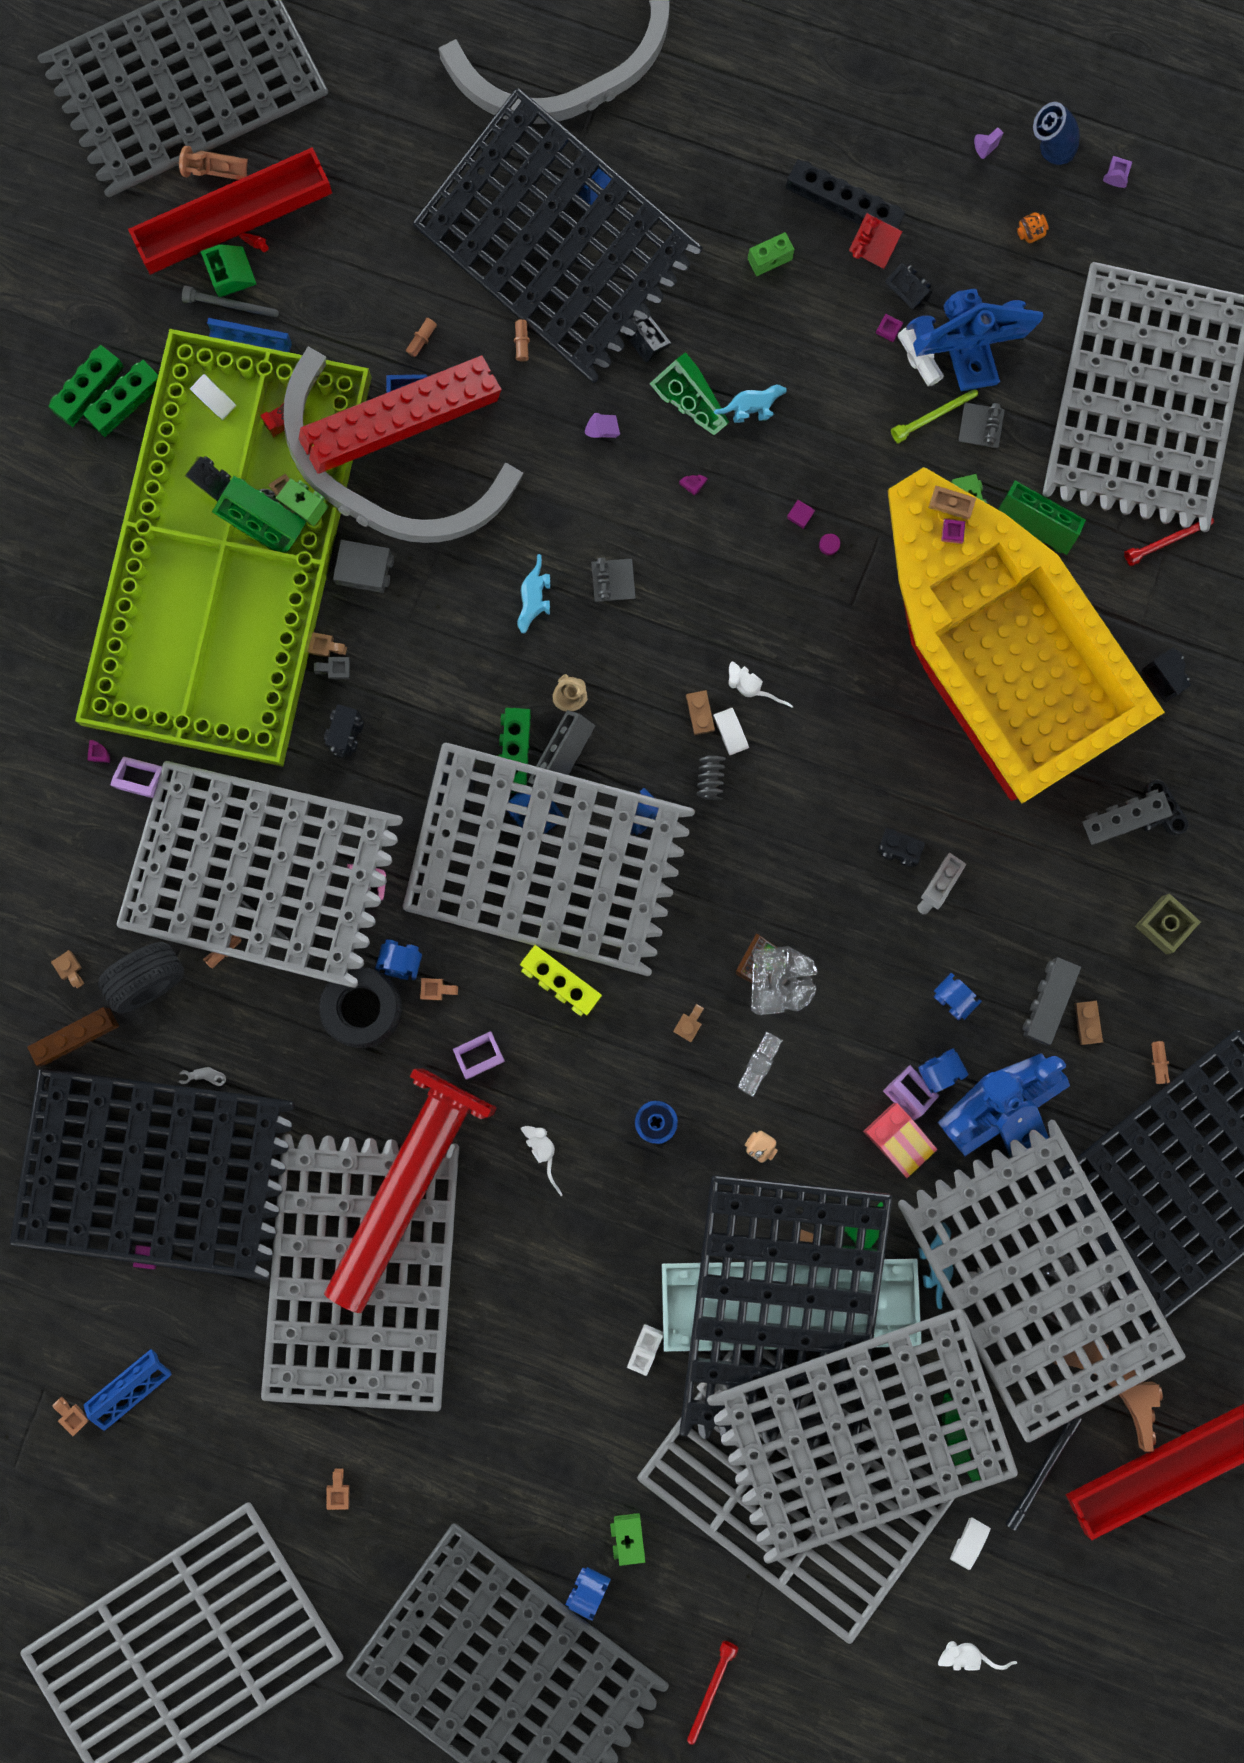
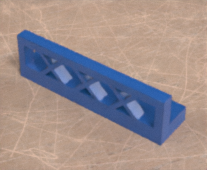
(249, 335)
(122, 1388)

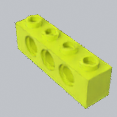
(537, 957)

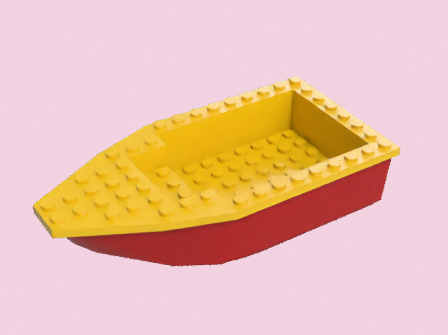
(1011, 642)

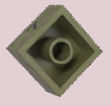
(1167, 924)

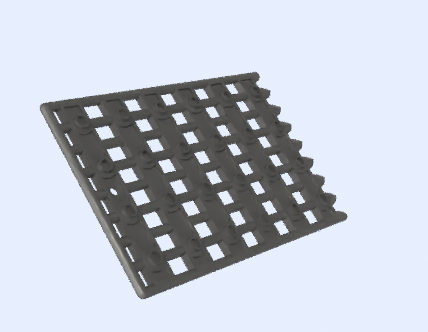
(156, 66)
(547, 1738)

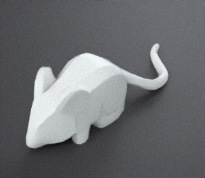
(748, 684)
(542, 1148)
(966, 1656)

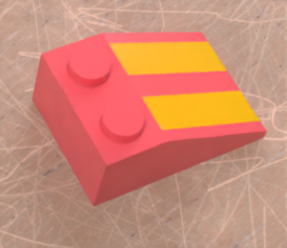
(900, 1139)

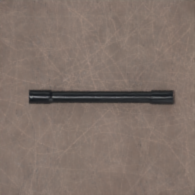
(1021, 1509)

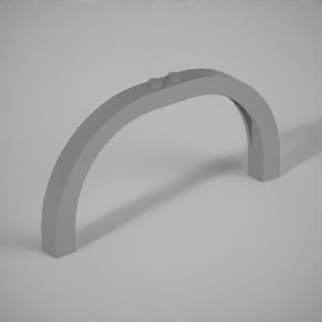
(573, 102)
(366, 512)

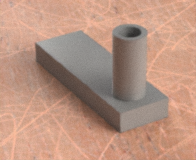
(941, 883)

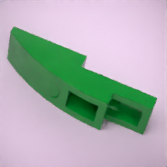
(956, 1437)

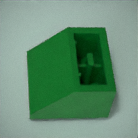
(228, 269)

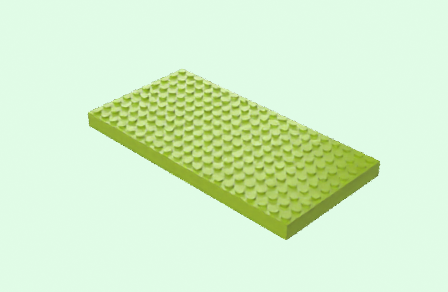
(199, 619)

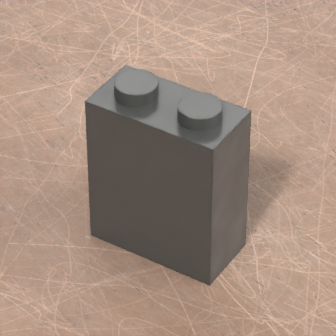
(363, 566)

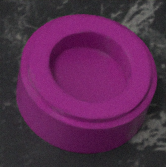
(829, 544)

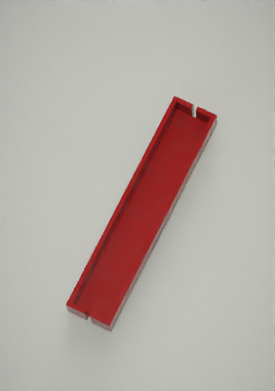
(230, 211)
(399, 414)
(1160, 1475)

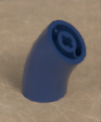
(1057, 132)

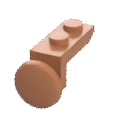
(211, 164)

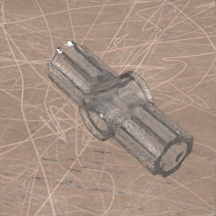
(759, 1064)

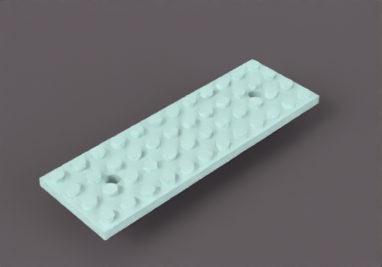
(896, 1306)

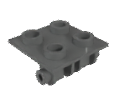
(981, 424)
(613, 579)

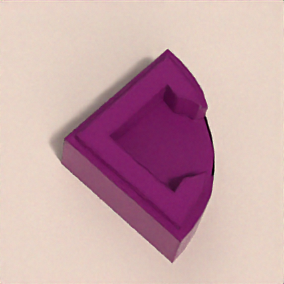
(693, 483)
(97, 752)

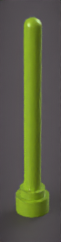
(901, 432)

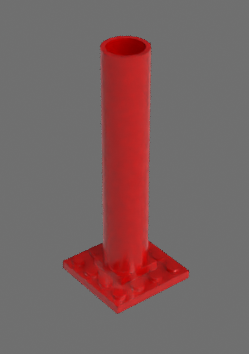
(402, 1189)

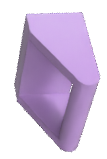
(118, 782)
(483, 1066)
(900, 1094)

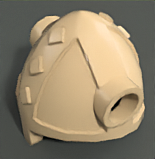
(570, 693)

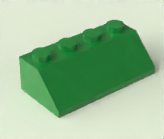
(258, 516)
(1042, 517)

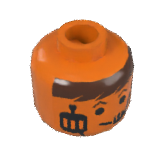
(1032, 227)

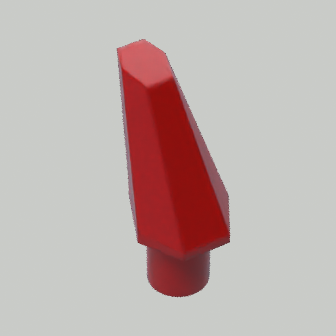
(255, 241)

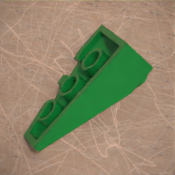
(688, 390)

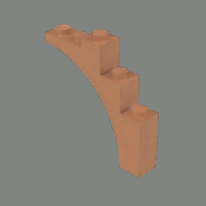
(1137, 1399)

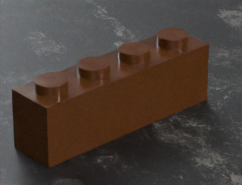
(73, 1036)

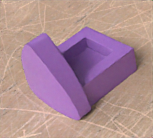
(986, 144)
(1118, 172)
(602, 426)

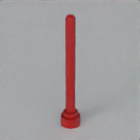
(1134, 555)
(727, 1652)

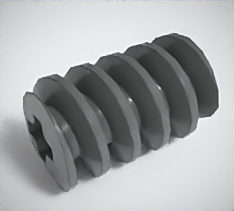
(710, 777)

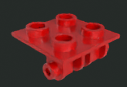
(875, 241)

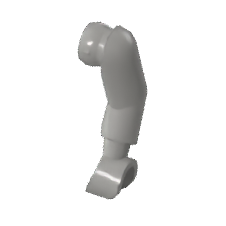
(206, 1073)

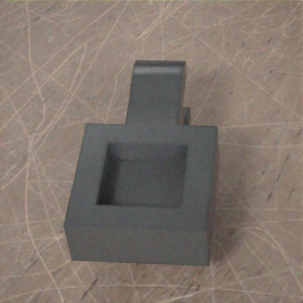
(336, 668)

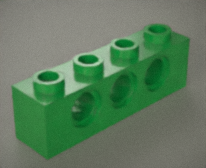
(85, 396)
(122, 408)
(521, 719)

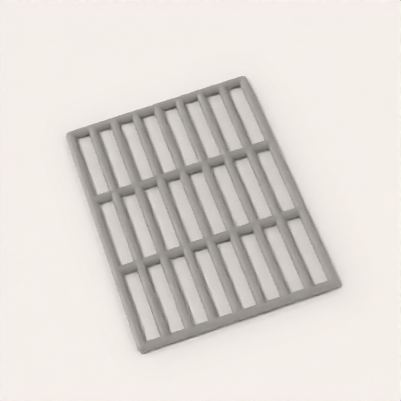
(792, 1567)
(219, 1630)

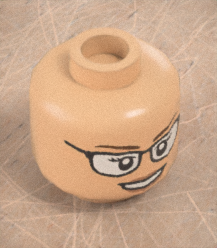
(761, 1146)

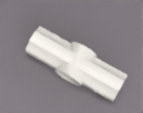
(925, 364)

